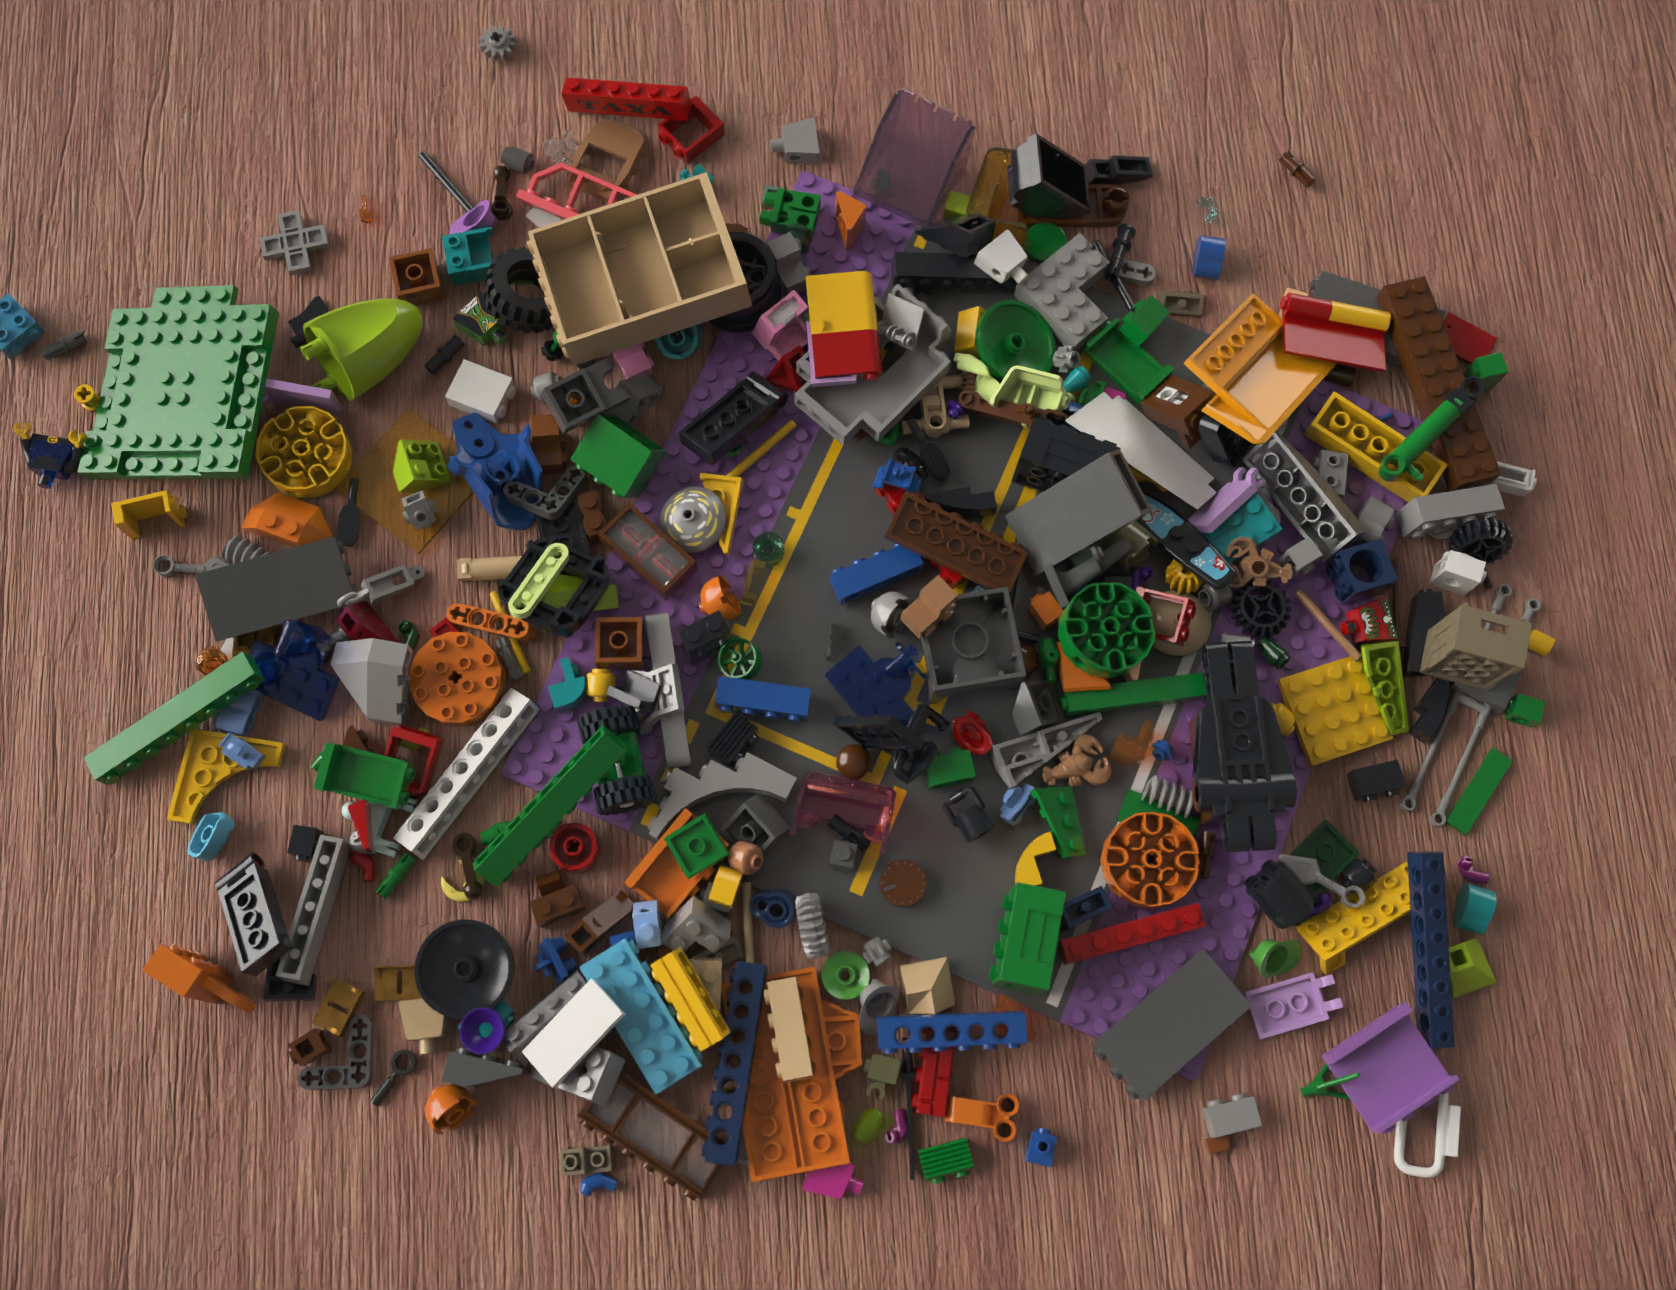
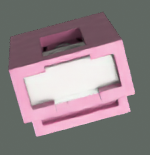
(782, 326)

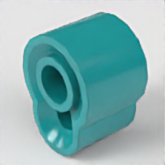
(1474, 908)

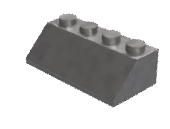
(538, 1017)

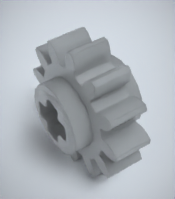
(498, 43)

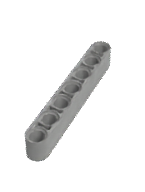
(674, 726)

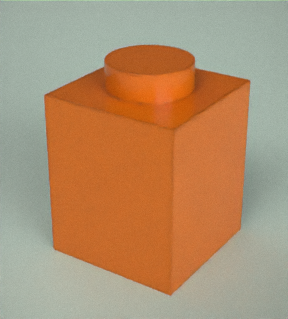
(1045, 610)

